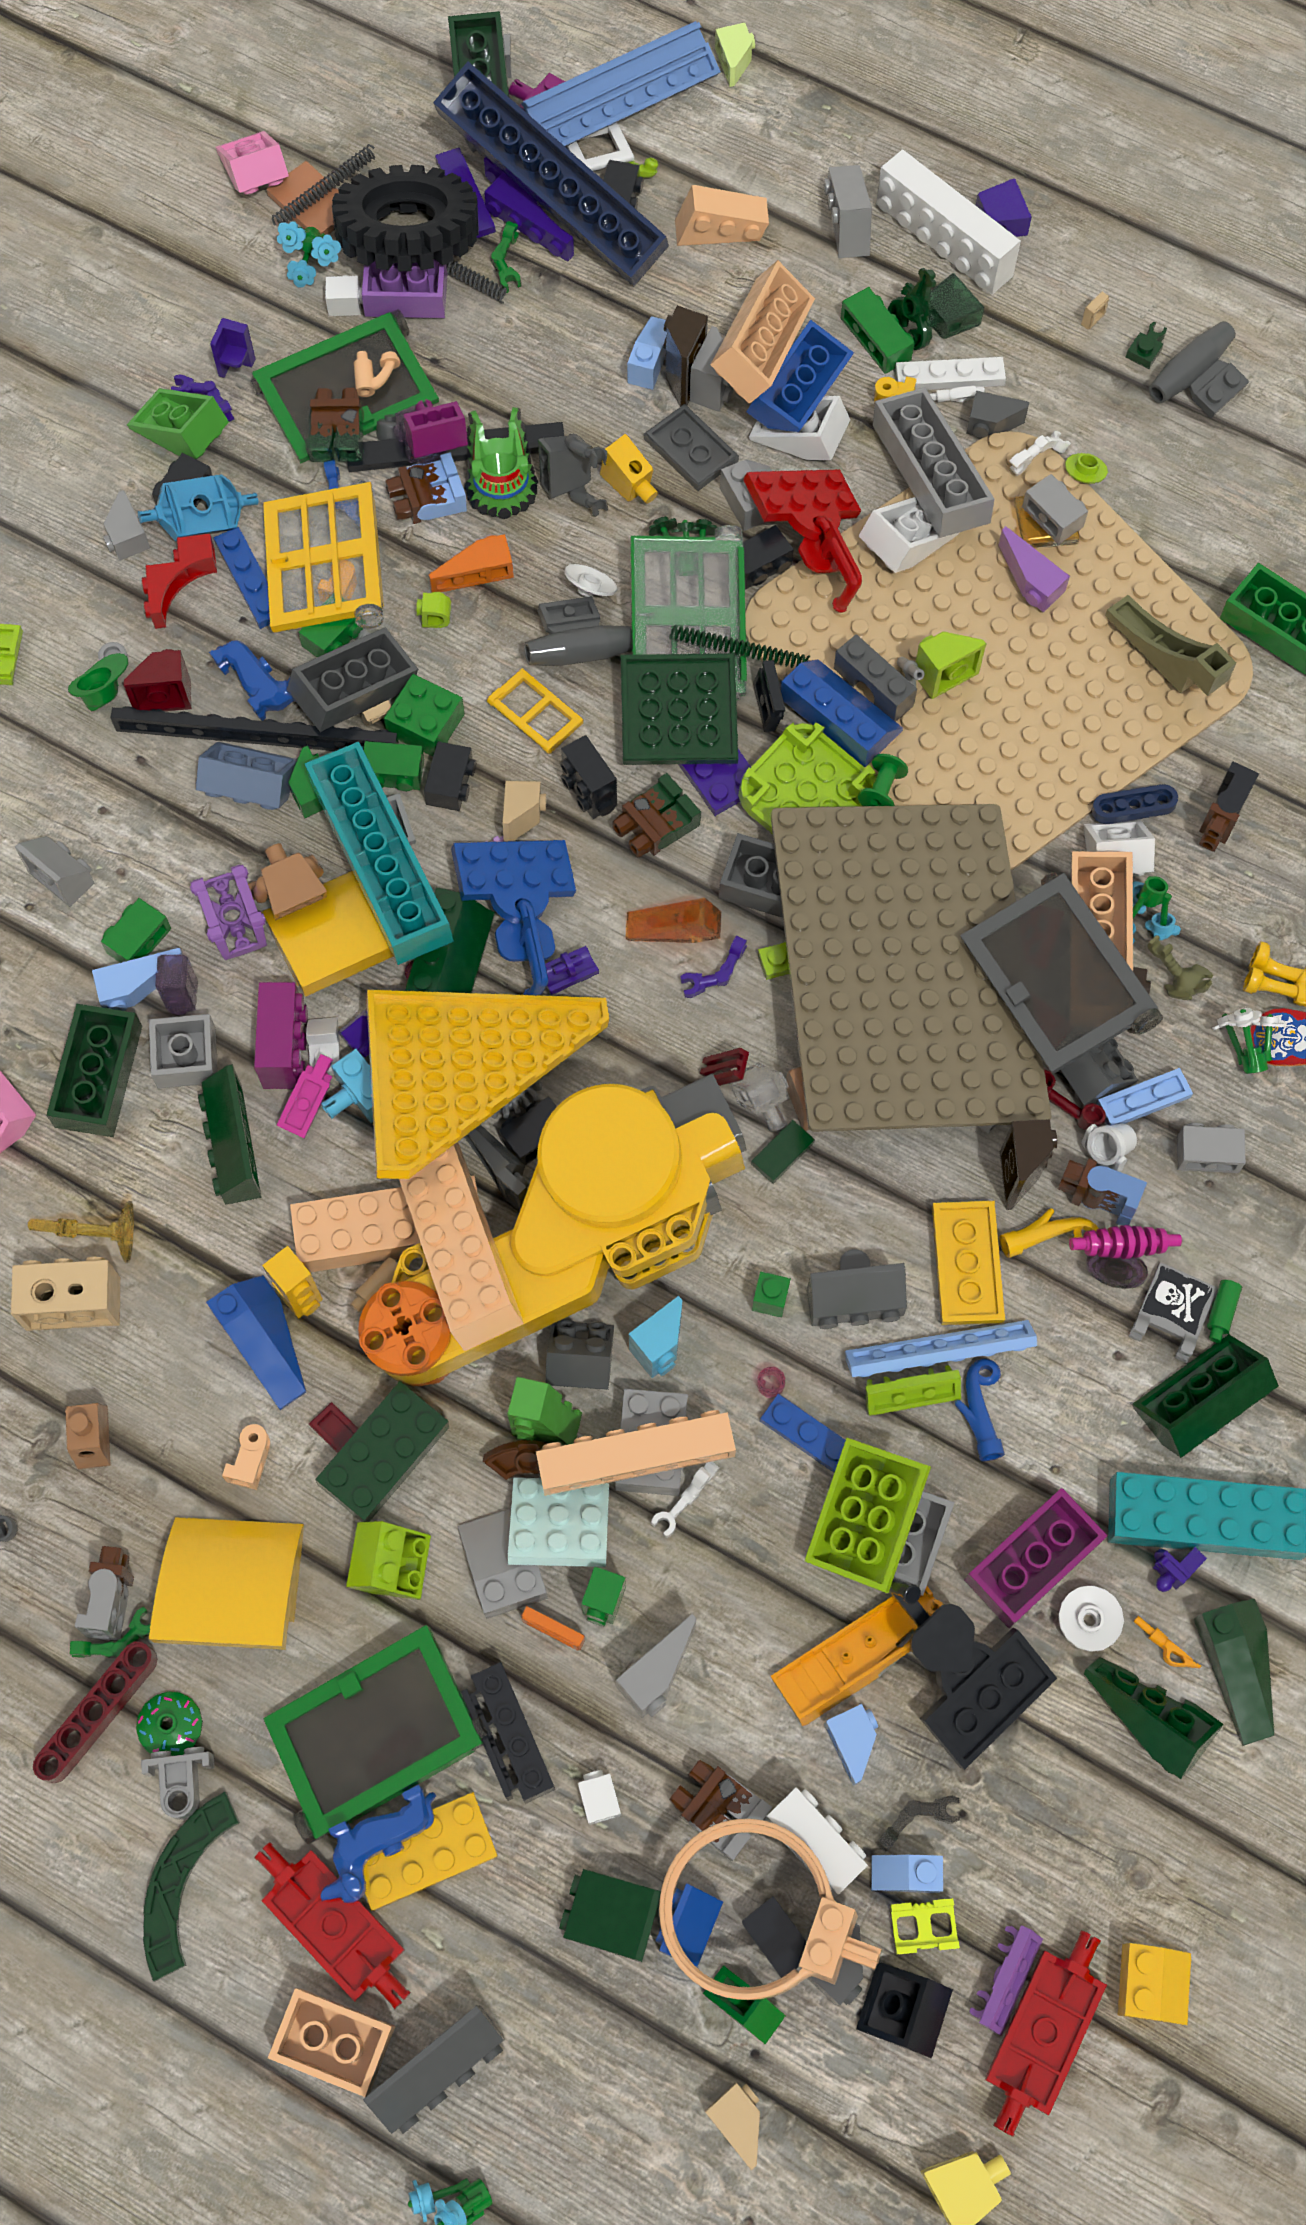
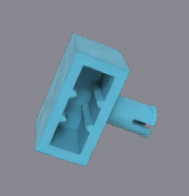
(355, 1079)

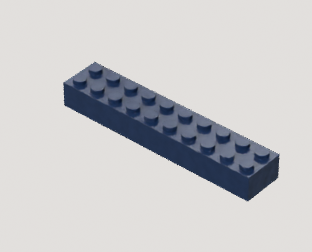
(551, 174)

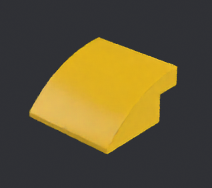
(330, 936)
(227, 1583)

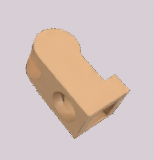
(250, 1459)

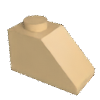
(521, 808)
(738, 2121)

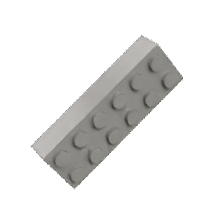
(933, 462)

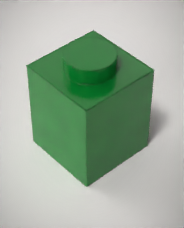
(771, 1294)

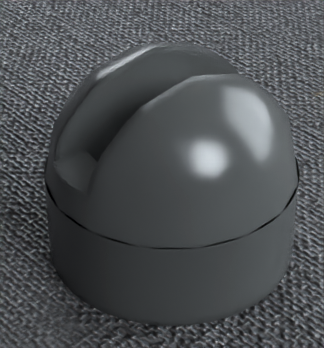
(12, 1527)

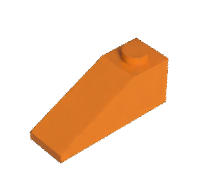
(478, 564)

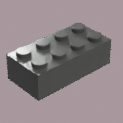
(351, 679)
(752, 876)

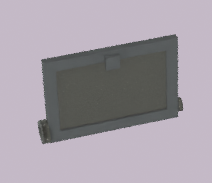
(1060, 973)

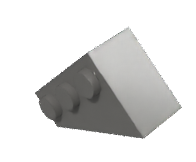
(849, 210)

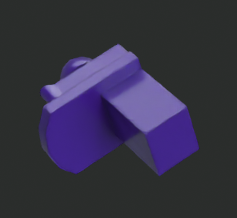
(1174, 1572)

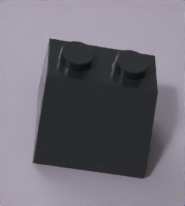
(904, 2009)

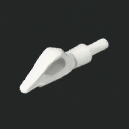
(957, 394)

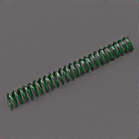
(738, 645)

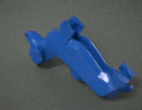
(264, 691)
(373, 1837)

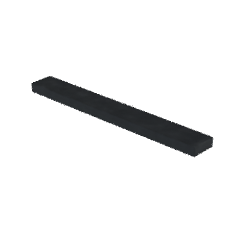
(392, 454)

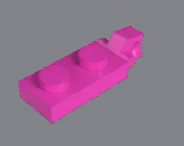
(306, 1098)

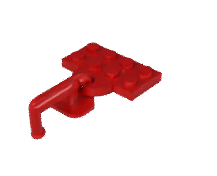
(813, 507)

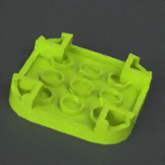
(802, 772)

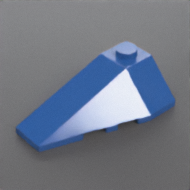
(258, 1328)

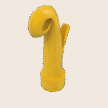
(1015, 1242)

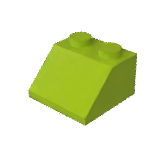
(948, 661)

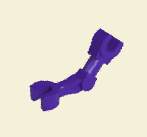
(207, 388)
(720, 977)

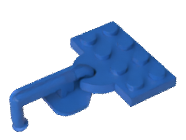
(519, 876)

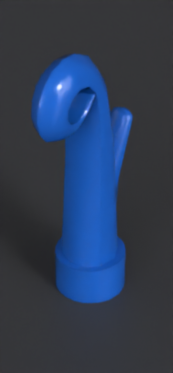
(977, 1415)

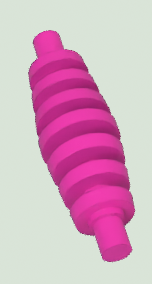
(1125, 1242)

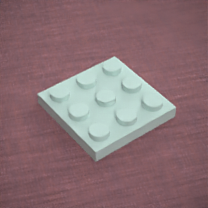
(558, 1527)

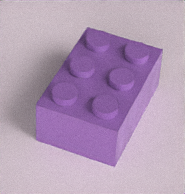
(412, 292)

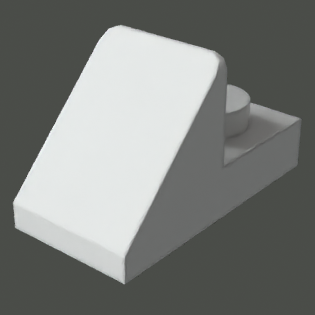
(323, 1039)

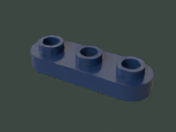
(1144, 798)

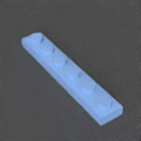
(940, 1348)

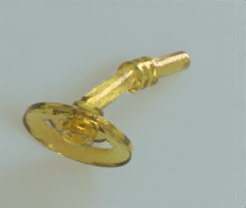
(118, 1231)

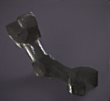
(915, 1809)

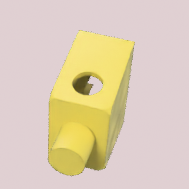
(966, 2186)

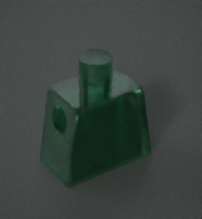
(953, 308)

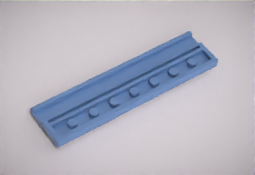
(624, 85)

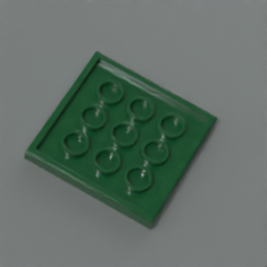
(679, 709)

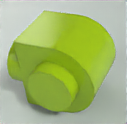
(434, 609)

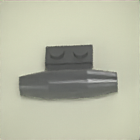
(1199, 368)
(575, 635)

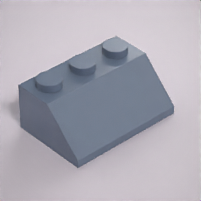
(245, 775)

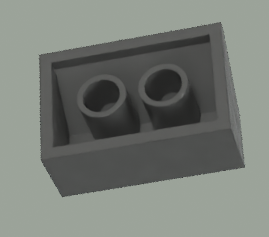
(857, 1295)

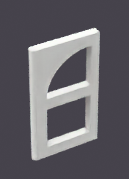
(622, 154)

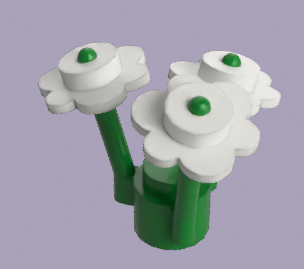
(1253, 1058)

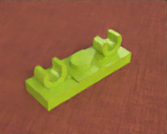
(913, 1391)

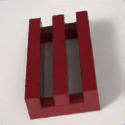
(724, 1063)

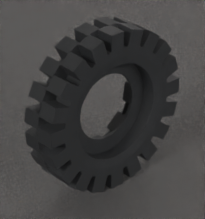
(369, 199)

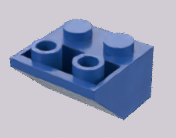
(692, 1921)

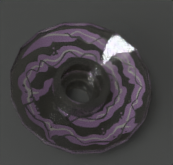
(1118, 1272)

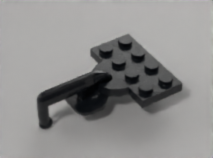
(979, 1684)

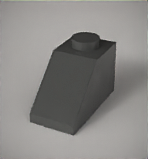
(995, 414)

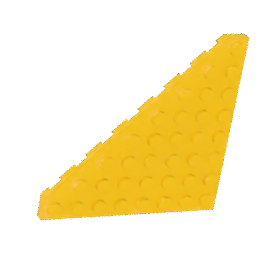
(458, 1059)

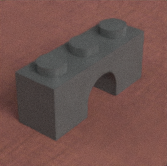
(890, 689)

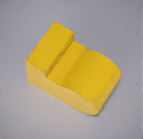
(889, 387)

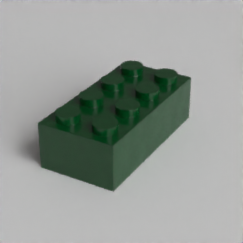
(481, 42)
(94, 1070)
(382, 1453)

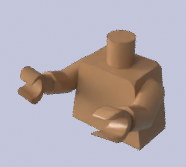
(288, 882)

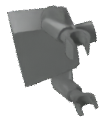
(566, 468)

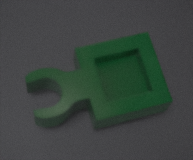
(1146, 347)

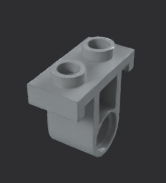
(177, 1776)

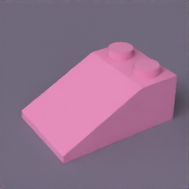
(253, 162)

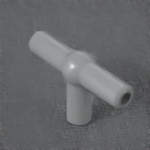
(910, 669)

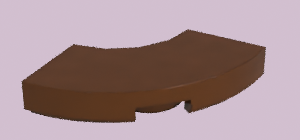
(514, 1458)

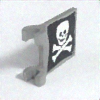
(1176, 1306)

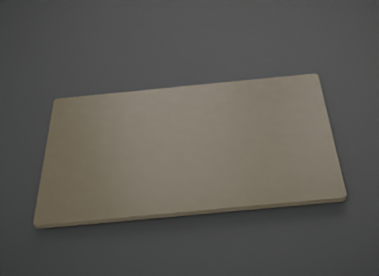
(882, 987)

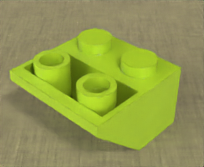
(388, 1560)

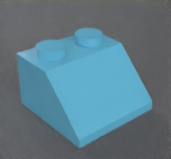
(657, 1339)

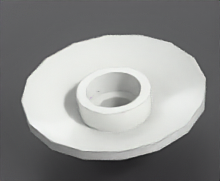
(590, 581)
(1104, 1610)

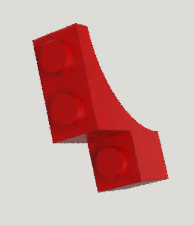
(164, 581)

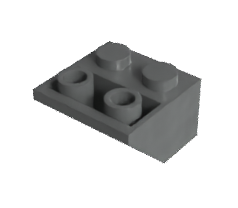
(1100, 1073)
(579, 1354)

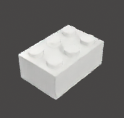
(838, 1858)

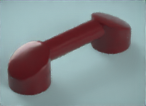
(1085, 1117)

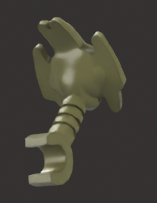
(1186, 981)

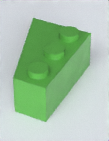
(540, 1414)

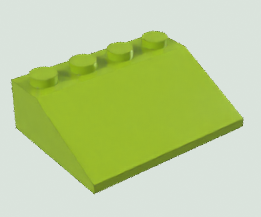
(867, 1514)

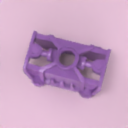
(244, 903)

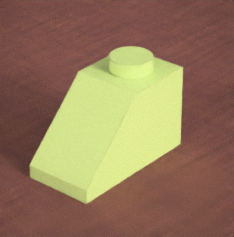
(734, 50)

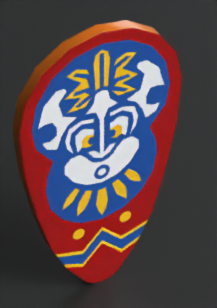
(1288, 1042)

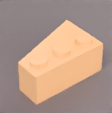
(720, 217)

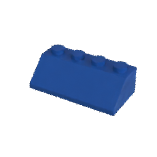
(802, 380)
(843, 711)

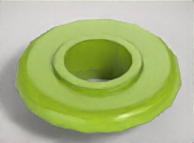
(1086, 468)

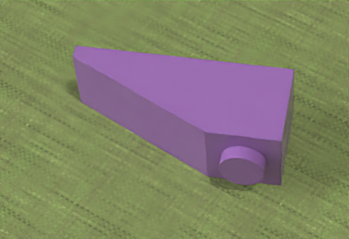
(1035, 575)

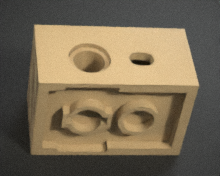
(65, 1294)

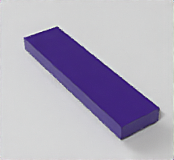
(454, 162)

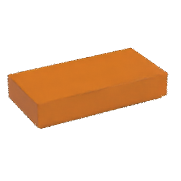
(553, 1628)

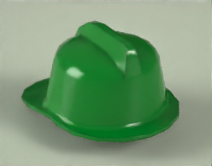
(100, 682)

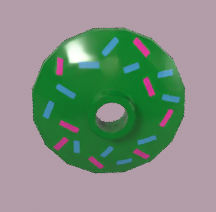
(185, 1727)

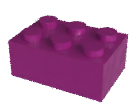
(280, 1035)

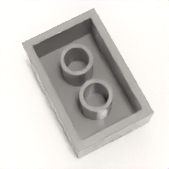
(651, 1407)

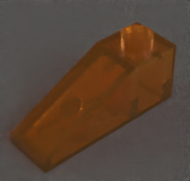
(676, 922)

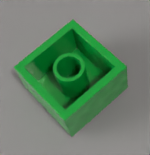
(424, 714)

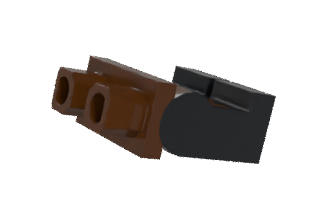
(1225, 811)

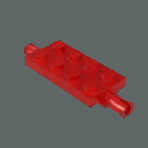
(337, 1934)
(1046, 2032)

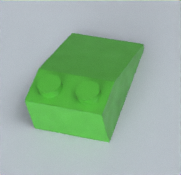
(180, 421)

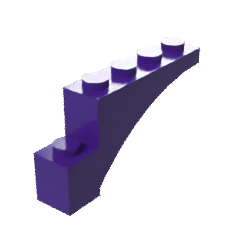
(513, 204)

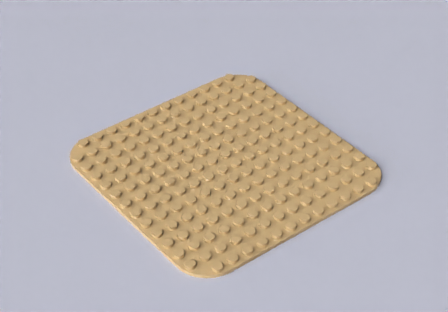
(1059, 692)

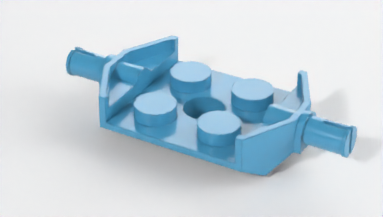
(181, 518)

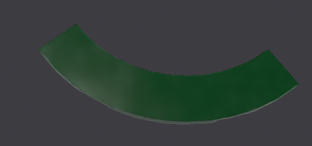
(169, 1880)

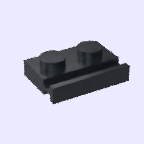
(769, 696)

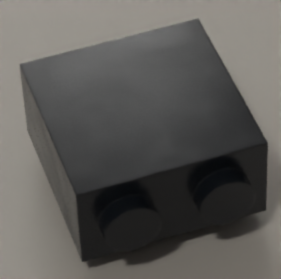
(588, 777)

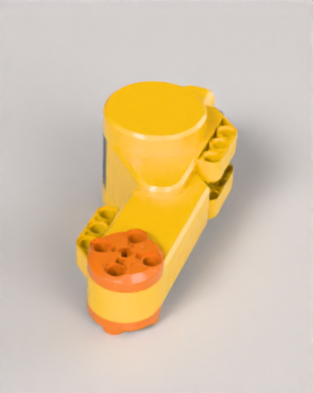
(613, 1188)

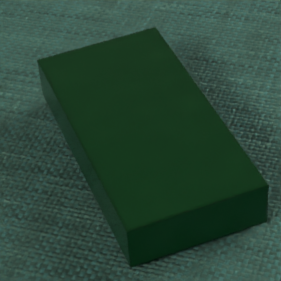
(783, 1151)

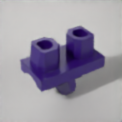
(570, 969)

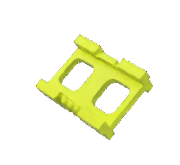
(925, 1938)

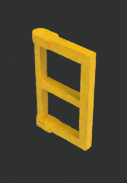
(548, 698)

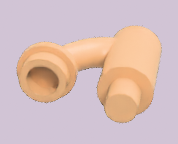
(363, 372)

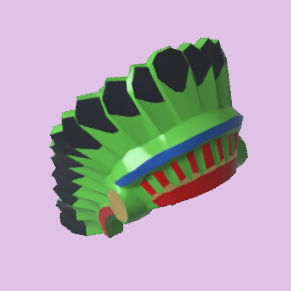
(499, 469)

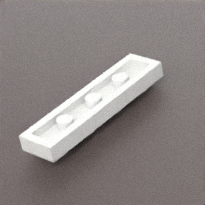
(953, 373)

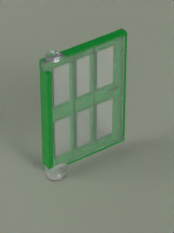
(689, 585)

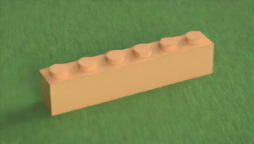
(636, 1452)

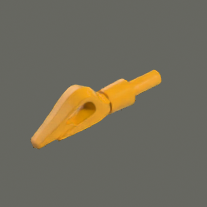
(1167, 1645)

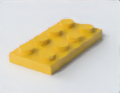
(968, 1263)
(447, 1848)

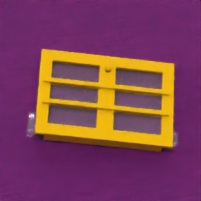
(324, 558)

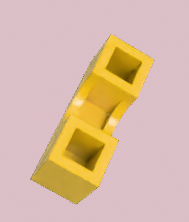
(293, 1282)

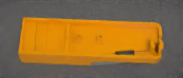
(849, 1659)

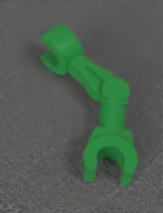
(506, 273)
(137, 1630)

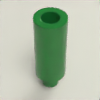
(1223, 1309)

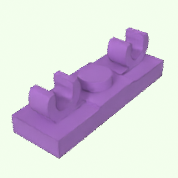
(1008, 1979)

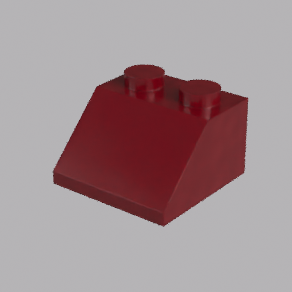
(160, 683)

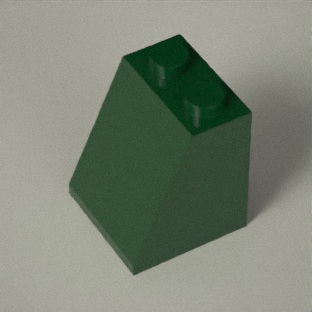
(610, 1914)

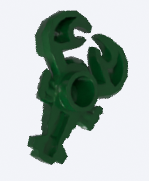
(916, 308)

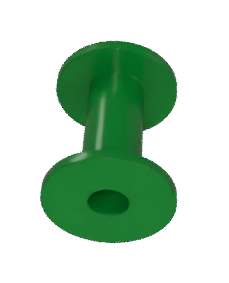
(888, 769)

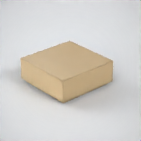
(1095, 310)
(375, 713)

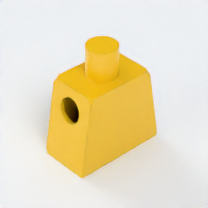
(628, 471)

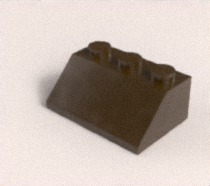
(684, 338)
(1025, 1157)

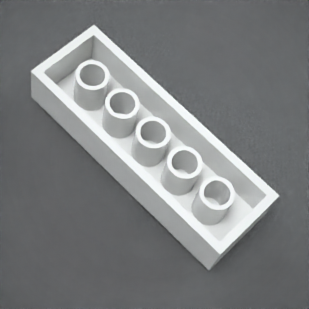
(947, 222)

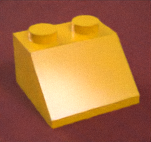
(1154, 1983)

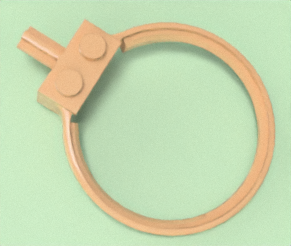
(829, 1937)

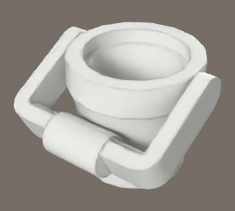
(1110, 1144)

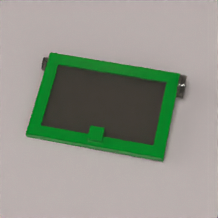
(329, 364)
(373, 1733)

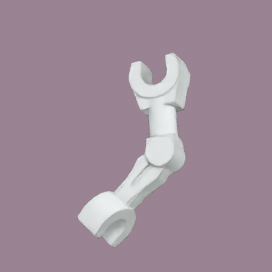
(1024, 458)
(699, 1480)

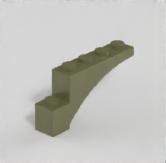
(1172, 654)

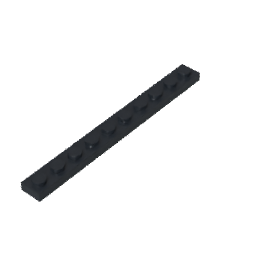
(242, 729)

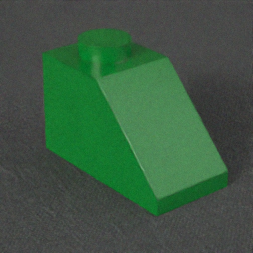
(756, 2016)

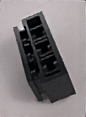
(514, 1732)

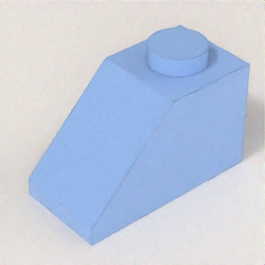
(853, 1739)
(907, 1873)

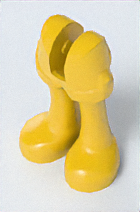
(1263, 963)

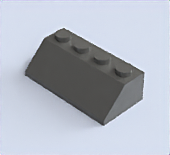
(434, 2069)

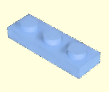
(1145, 1098)

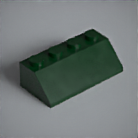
(455, 965)
(230, 1137)
(1206, 1395)

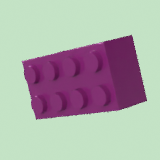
(1035, 1557)

